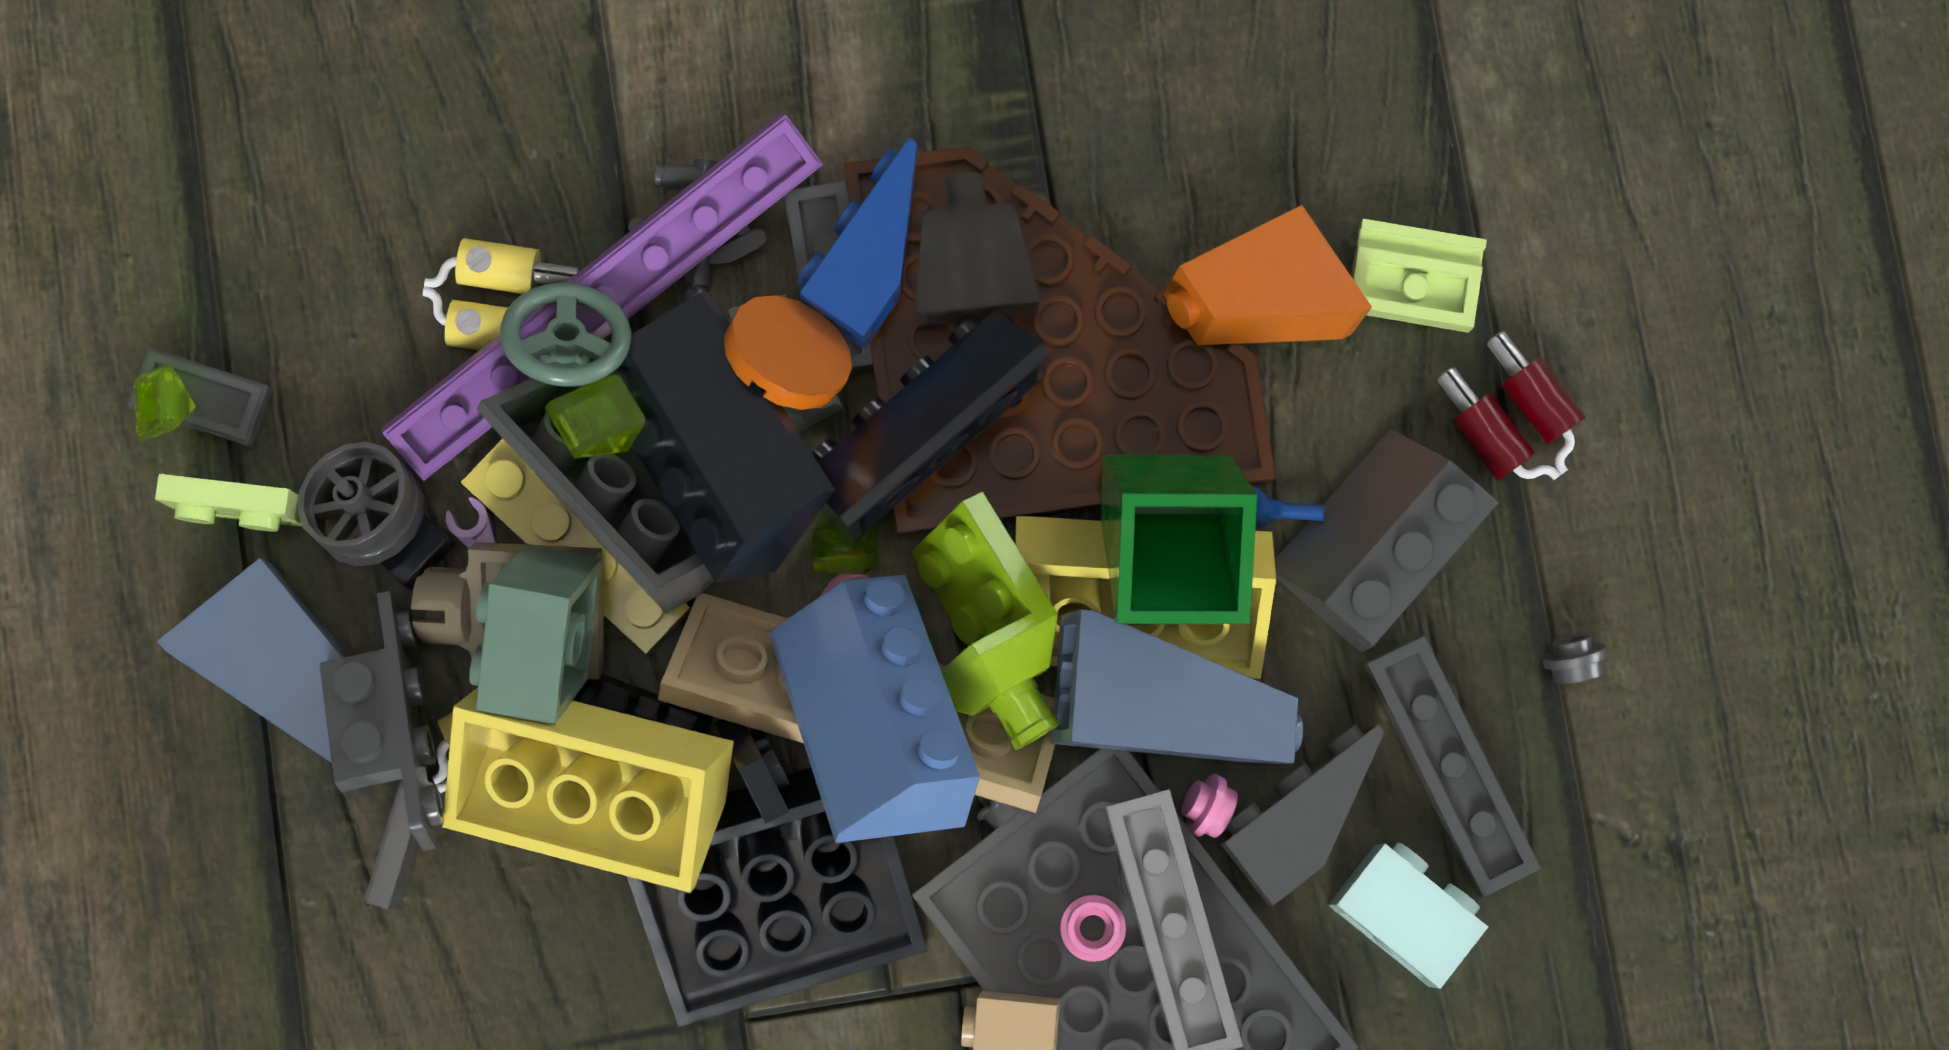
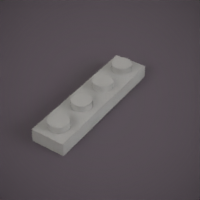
(1173, 924)

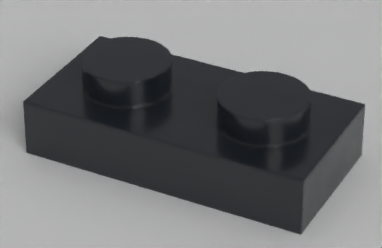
(757, 767)

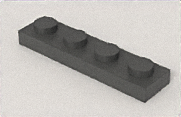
(1452, 767)

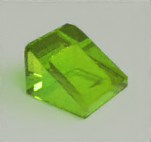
(597, 418)

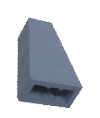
(263, 650)
(1156, 698)

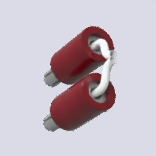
(1538, 398)

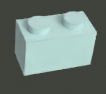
(1410, 914)

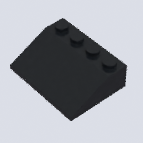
(777, 908)

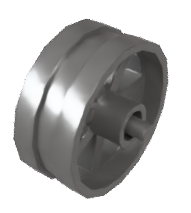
(359, 501)

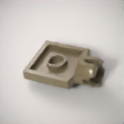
(453, 595)

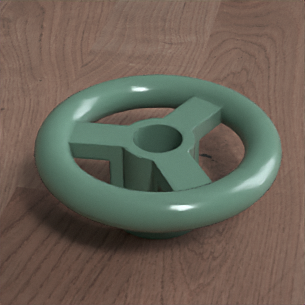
(565, 345)

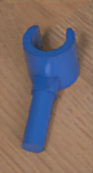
(1279, 509)

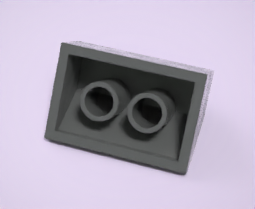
(1382, 538)

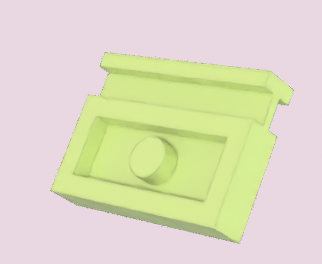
(1419, 274)
(204, 499)

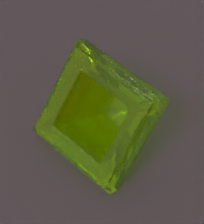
(160, 403)
(836, 555)

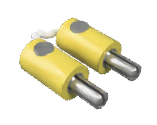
(488, 267)

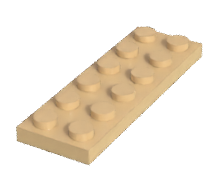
(731, 673)

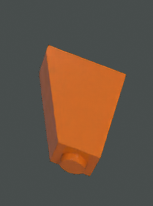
(1267, 288)

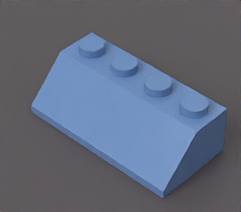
(875, 712)

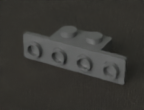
(376, 721)

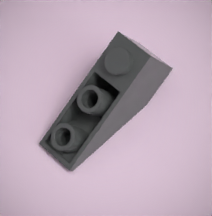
(1297, 831)

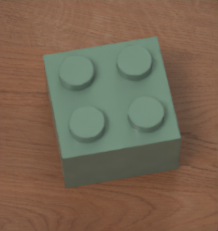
(536, 633)

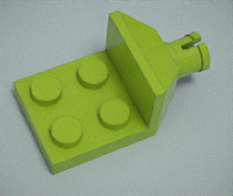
(997, 613)

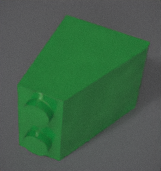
(1178, 538)

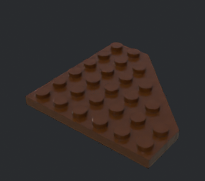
(1113, 379)

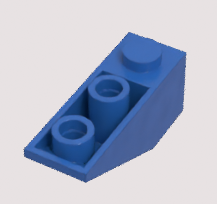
(865, 266)

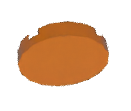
(788, 352)

